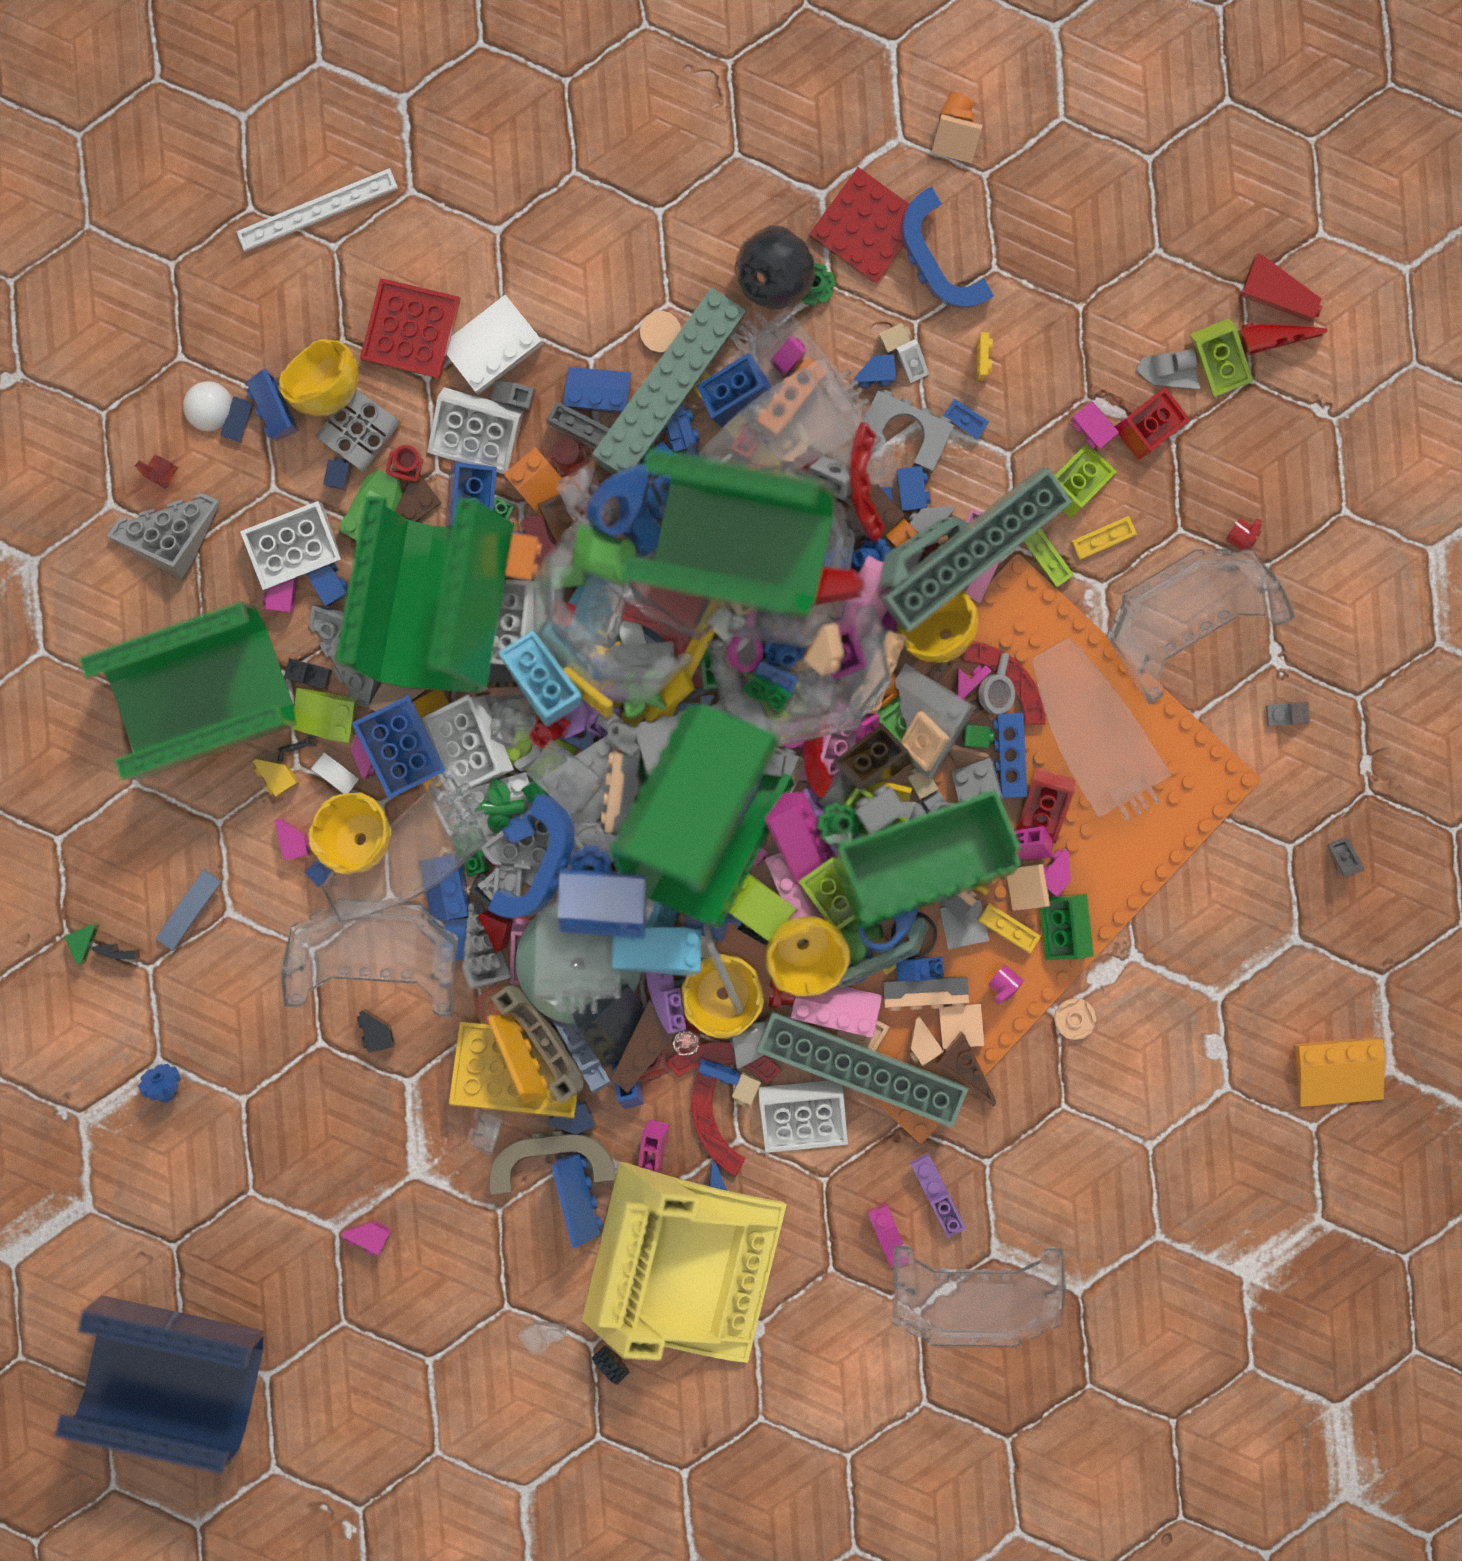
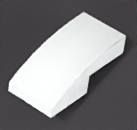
(334, 773)

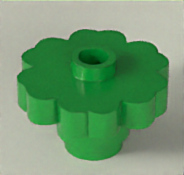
(823, 291)
(829, 821)

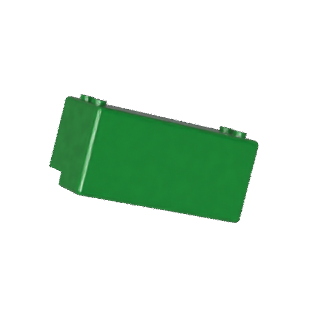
(927, 859)

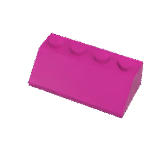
(796, 835)

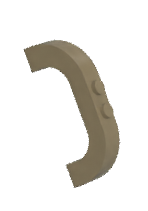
(564, 1068)
(542, 1144)

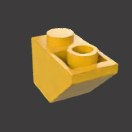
(278, 776)

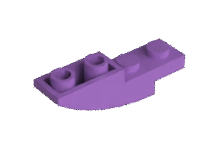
(666, 1001)
(937, 1195)

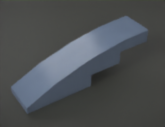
(188, 910)
(583, 1055)

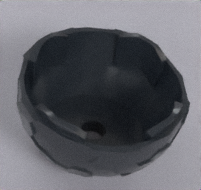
(783, 263)

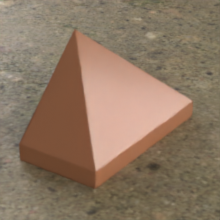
(945, 674)
(965, 756)

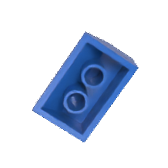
(733, 389)
(597, 390)
(271, 405)
(470, 482)
(449, 897)

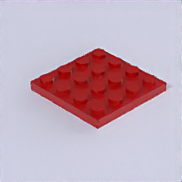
(863, 225)
(410, 328)

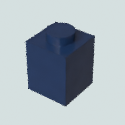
(337, 474)

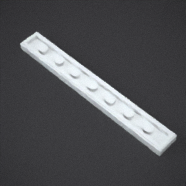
(317, 210)

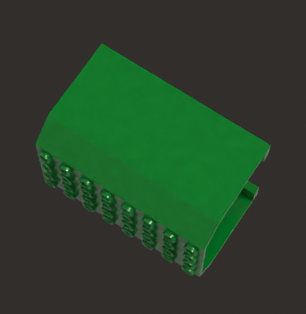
(738, 535)
(425, 597)
(195, 689)
(688, 813)

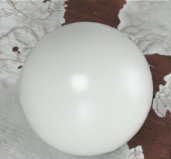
(207, 405)

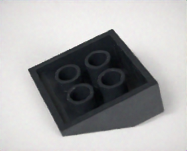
(611, 1025)

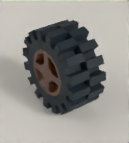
(610, 1365)

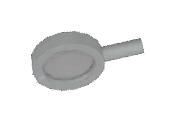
(997, 690)

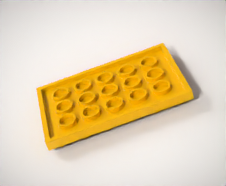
(485, 1082)

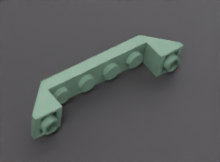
(894, 567)
(886, 959)

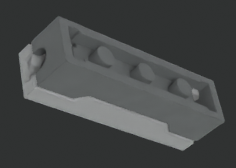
(576, 426)

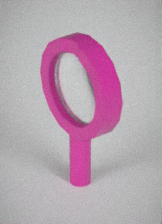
(744, 653)

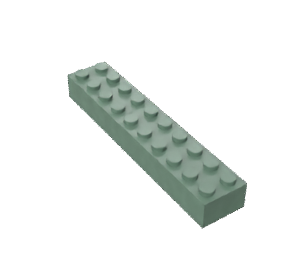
(669, 383)
(975, 548)
(862, 1068)

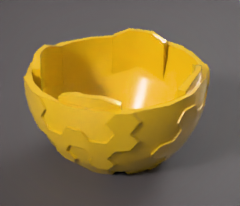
(320, 378)
(955, 616)
(337, 829)
(810, 967)
(716, 1015)

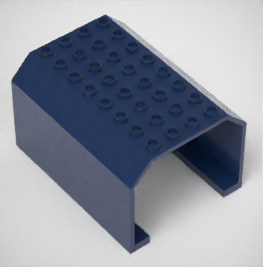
(165, 1384)

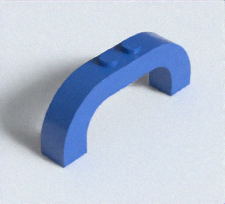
(926, 265)
(555, 859)

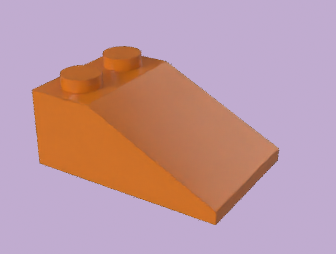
(534, 479)
(522, 557)

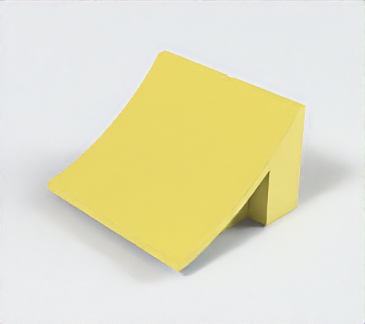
(681, 1267)

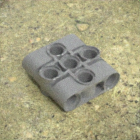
(357, 455)

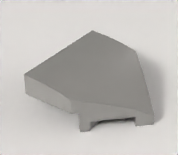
(503, 878)

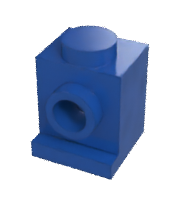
(519, 828)

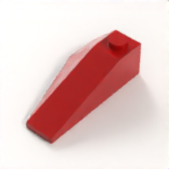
(1267, 337)

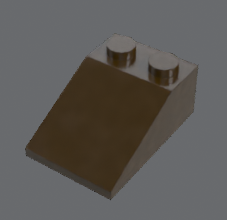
(873, 758)

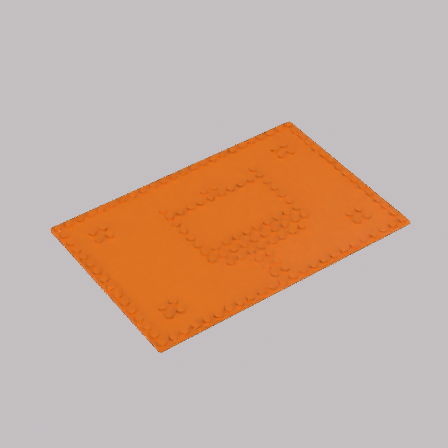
(1109, 858)

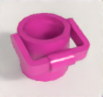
(1005, 984)

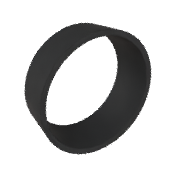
(919, 914)

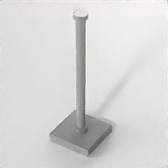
(963, 931)

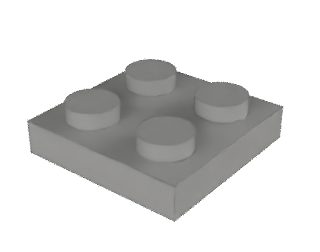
(975, 779)

